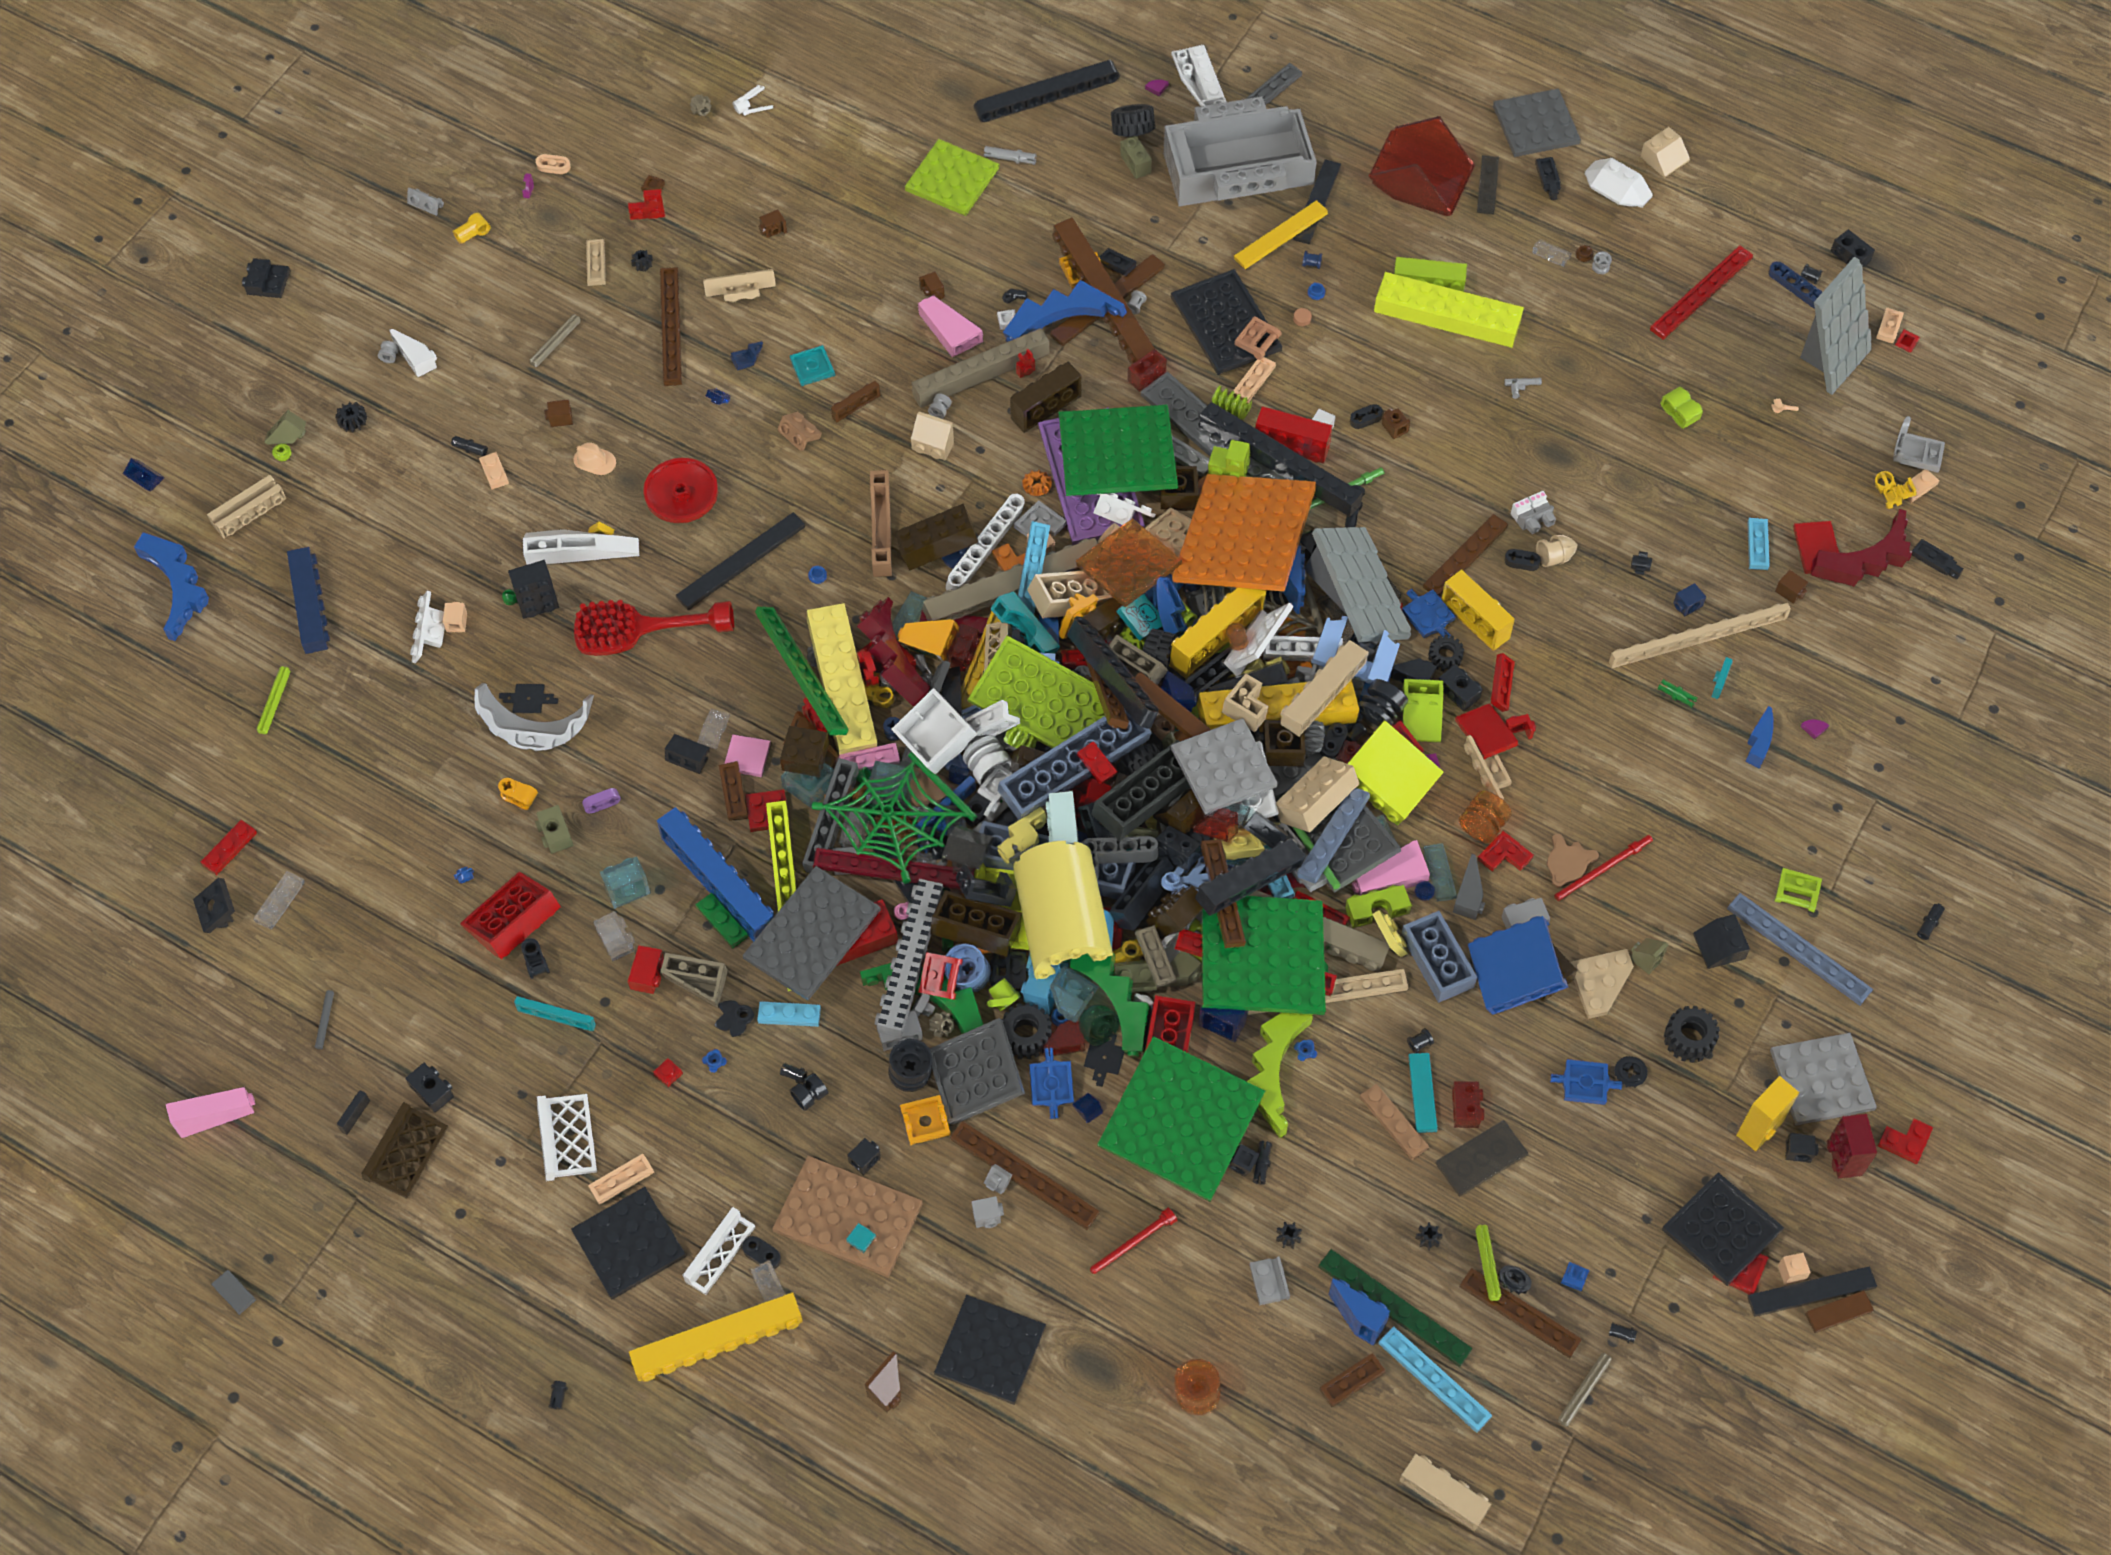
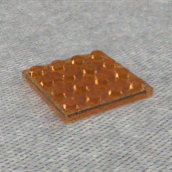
(1128, 562)

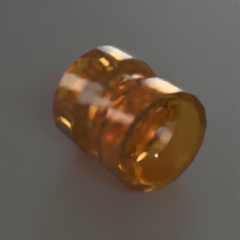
(1237, 636)

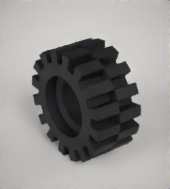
(1446, 643)

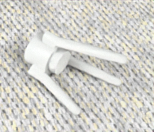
(742, 104)

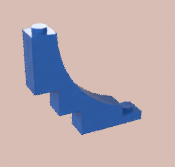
(1081, 301)

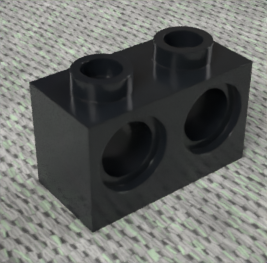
(1849, 246)

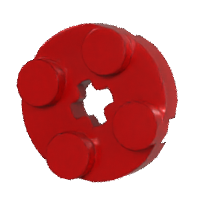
(866, 663)

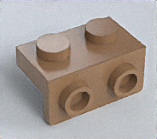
(798, 430)

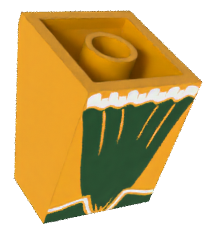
(929, 638)

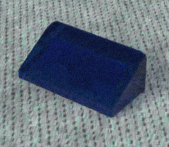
(142, 474)

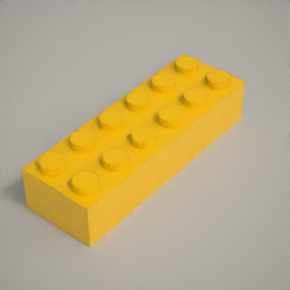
(1209, 632)

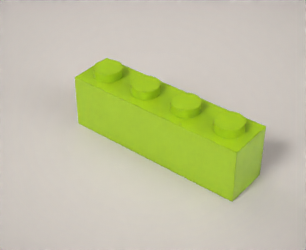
(1435, 272)

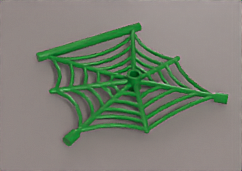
(887, 814)

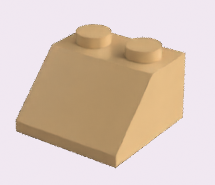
(1665, 152)
(932, 436)

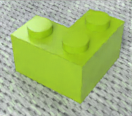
(1230, 461)

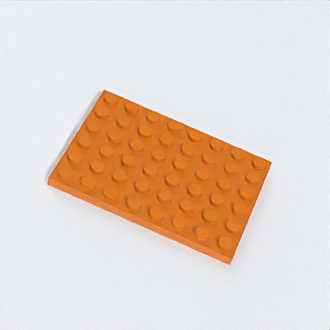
(1245, 532)

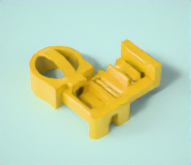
(1895, 493)
(877, 690)

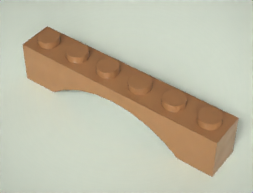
(881, 523)

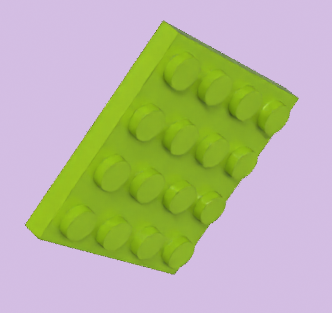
(952, 177)

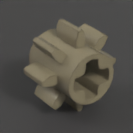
(700, 105)
(941, 1024)

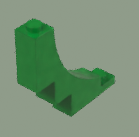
(962, 1009)
(1132, 1015)

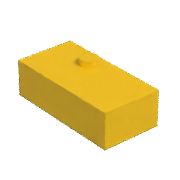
(1477, 610)
(1767, 1113)

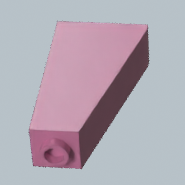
(949, 326)
(1404, 869)
(209, 1111)

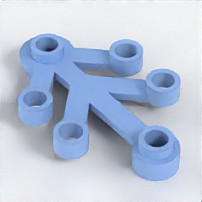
(1173, 880)

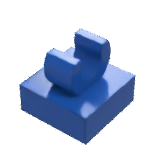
(1575, 1276)

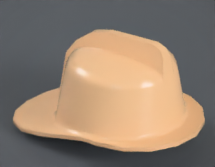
(594, 459)

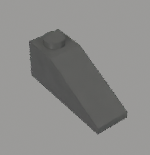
(1470, 895)

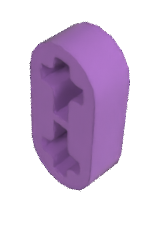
(601, 800)

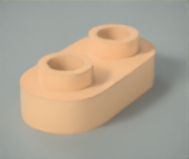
(553, 164)

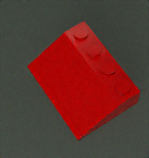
(511, 915)

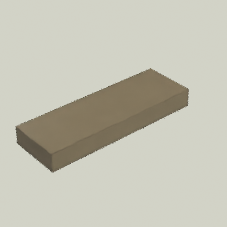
(1155, 956)

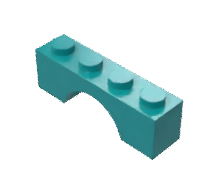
(1013, 611)

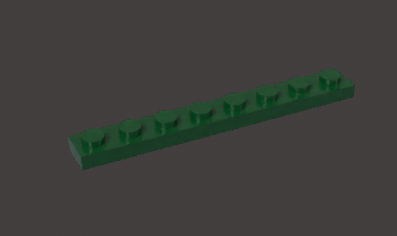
(1400, 1310)

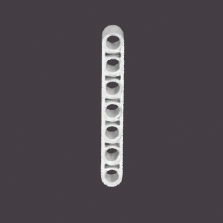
(989, 537)

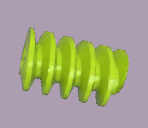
(1230, 403)

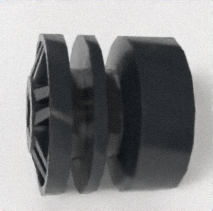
(1382, 702)
(911, 1055)

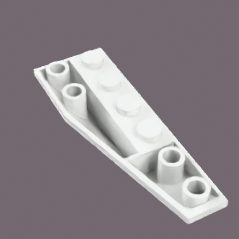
(1198, 75)
(575, 546)

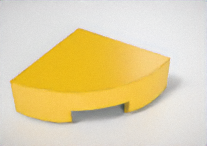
(601, 528)

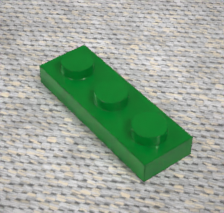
(721, 920)

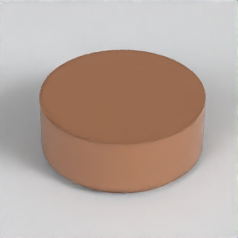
(1302, 317)

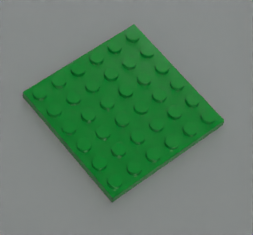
(1117, 450)
(1278, 965)
(1181, 1119)

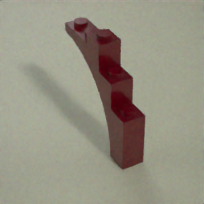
(1851, 566)
(885, 647)

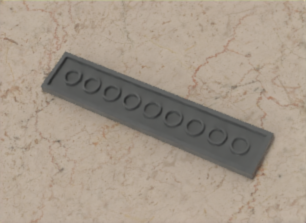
(1185, 415)

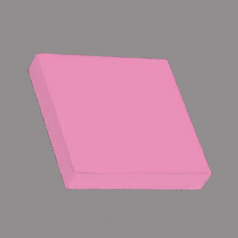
(749, 753)

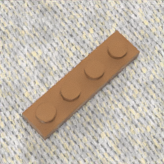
(1394, 1122)

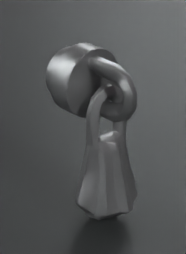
(923, 667)

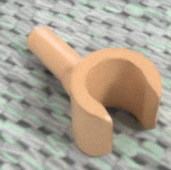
(1779, 407)

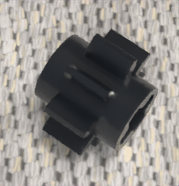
(641, 260)
(1641, 563)
(1433, 1231)
(1285, 1239)

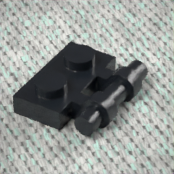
(1015, 969)

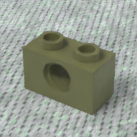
(550, 819)

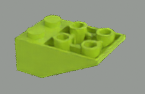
(1424, 709)

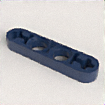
(1795, 287)

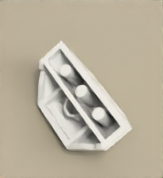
(1618, 183)

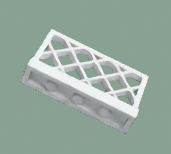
(1259, 635)
(548, 1141)

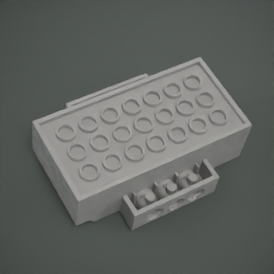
(1238, 152)

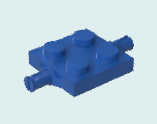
(1428, 613)
(1586, 1082)
(1051, 1083)

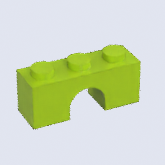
(1392, 899)

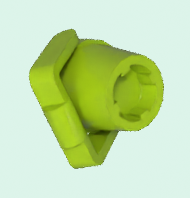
(1003, 995)

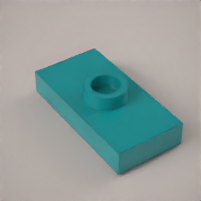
(1720, 678)

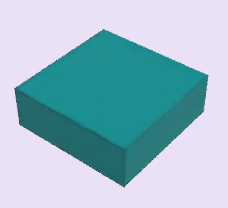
(860, 1237)

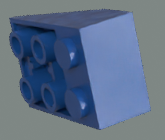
(1295, 586)
(1361, 1314)

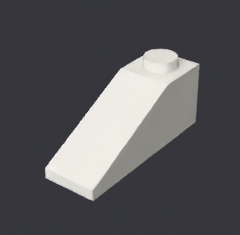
(415, 353)

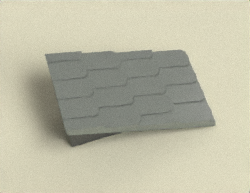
(1840, 327)
(1355, 579)

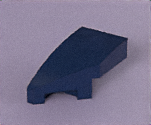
(747, 357)

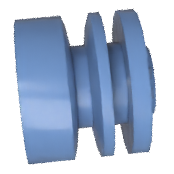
(973, 959)

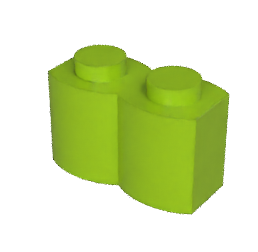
(1681, 407)

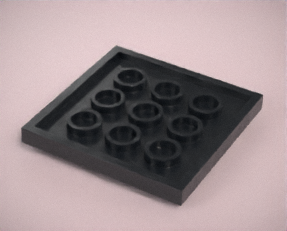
(1722, 1229)
(628, 1243)
(990, 1349)

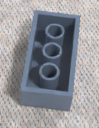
(1439, 956)

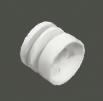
(985, 756)

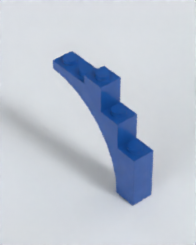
(185, 595)

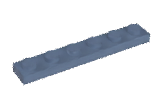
(1333, 835)

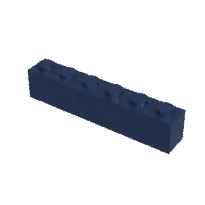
(307, 600)

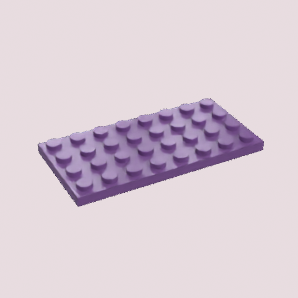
(1077, 509)

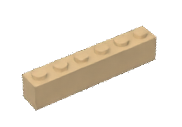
(1323, 688)

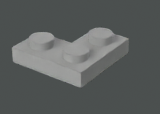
(1042, 514)

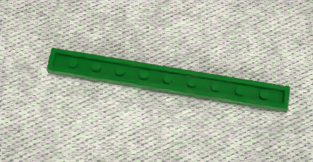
(802, 671)

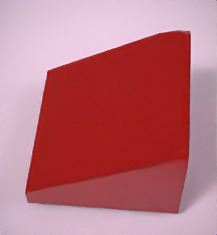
(1907, 341)

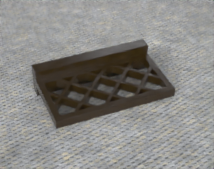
(387, 1145)

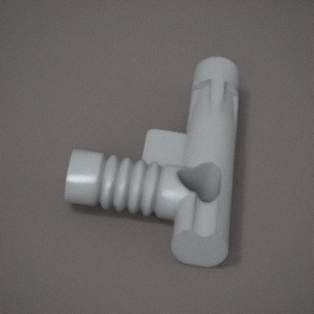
(1519, 384)

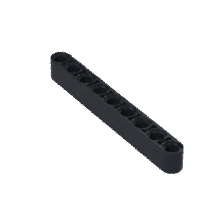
(1046, 91)
(1113, 672)

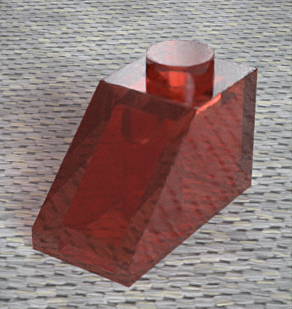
(1219, 825)
(1066, 1039)

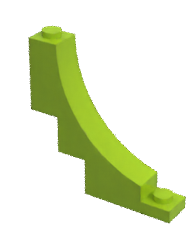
(1278, 1034)

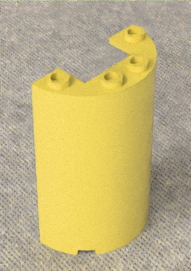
(1061, 905)

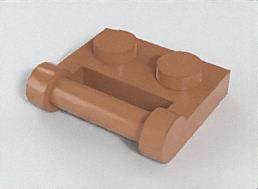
(1252, 335)

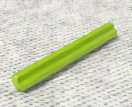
(273, 700)
(1488, 1263)

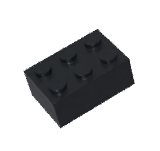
(533, 589)

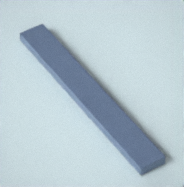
(1800, 949)

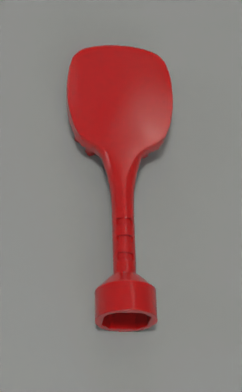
(618, 626)

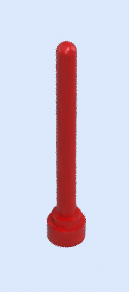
(1166, 1218)

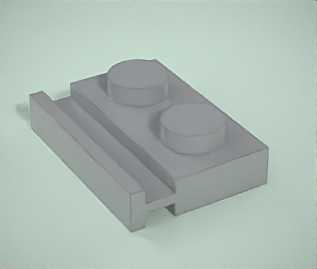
(1269, 1280)

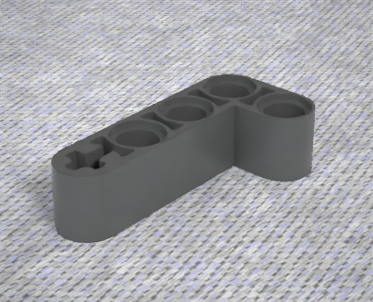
(1147, 853)

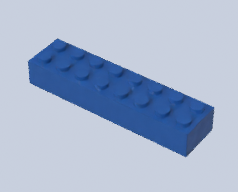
(714, 872)

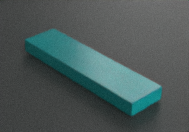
(555, 1014)
(1422, 1092)

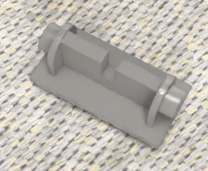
(423, 201)

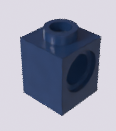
(1689, 600)

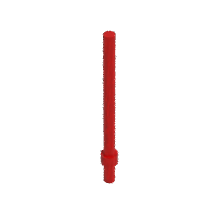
(1633, 848)

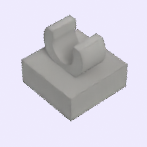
(922, 1006)
(997, 1179)

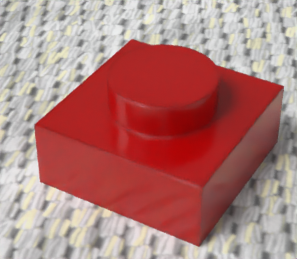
(668, 1072)

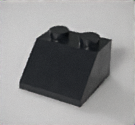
(1722, 942)

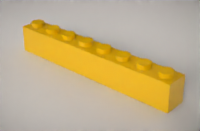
(715, 1337)

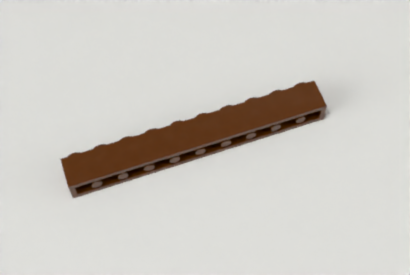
(1091, 271)

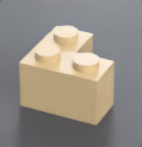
(1243, 703)

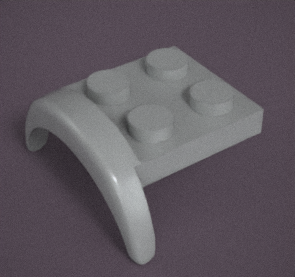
(1918, 450)

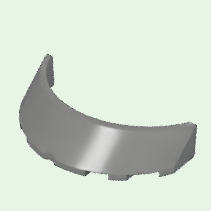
(524, 732)

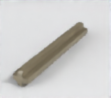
(554, 340)
(1584, 1389)

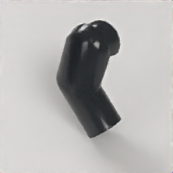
(1013, 294)

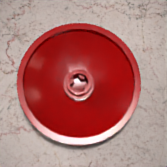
(680, 490)

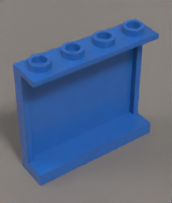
(1516, 965)

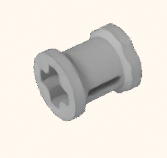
(1136, 301)

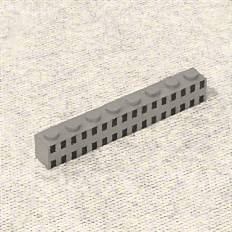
(909, 959)

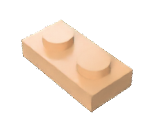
(1889, 325)
(493, 470)
(1923, 483)

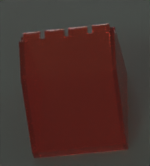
(1423, 166)

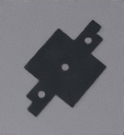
(520, 701)
(1102, 1066)

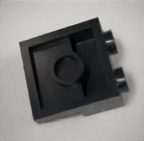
(265, 278)

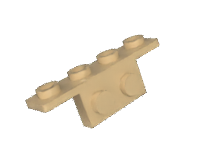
(739, 285)
(1491, 769)

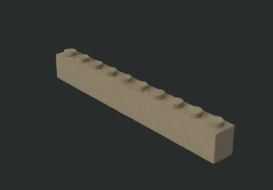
(985, 591)

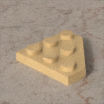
(1601, 980)

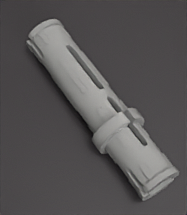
(1017, 156)

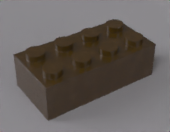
(1046, 396)
(936, 537)
(976, 923)

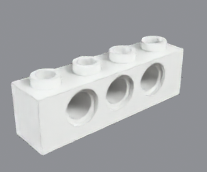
(1292, 648)

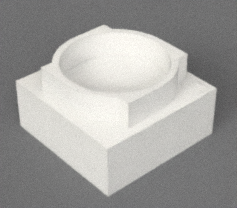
(934, 731)

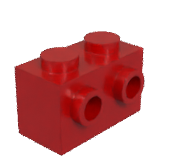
(646, 970)

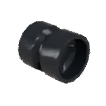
(810, 1090)

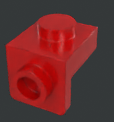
(1521, 723)

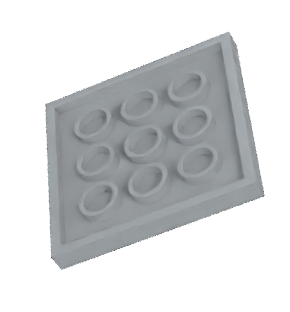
(1224, 766)
(1826, 1076)

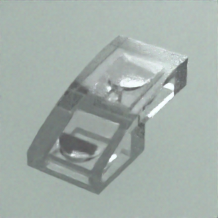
(713, 728)

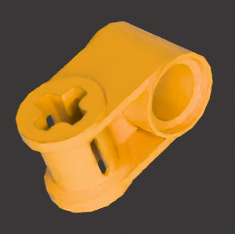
(517, 793)

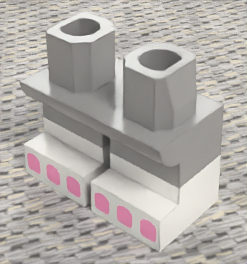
(1532, 511)

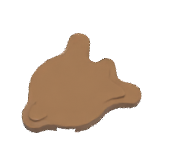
(930, 789)
(1568, 862)

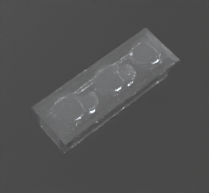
(279, 900)

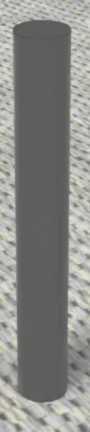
(324, 1019)

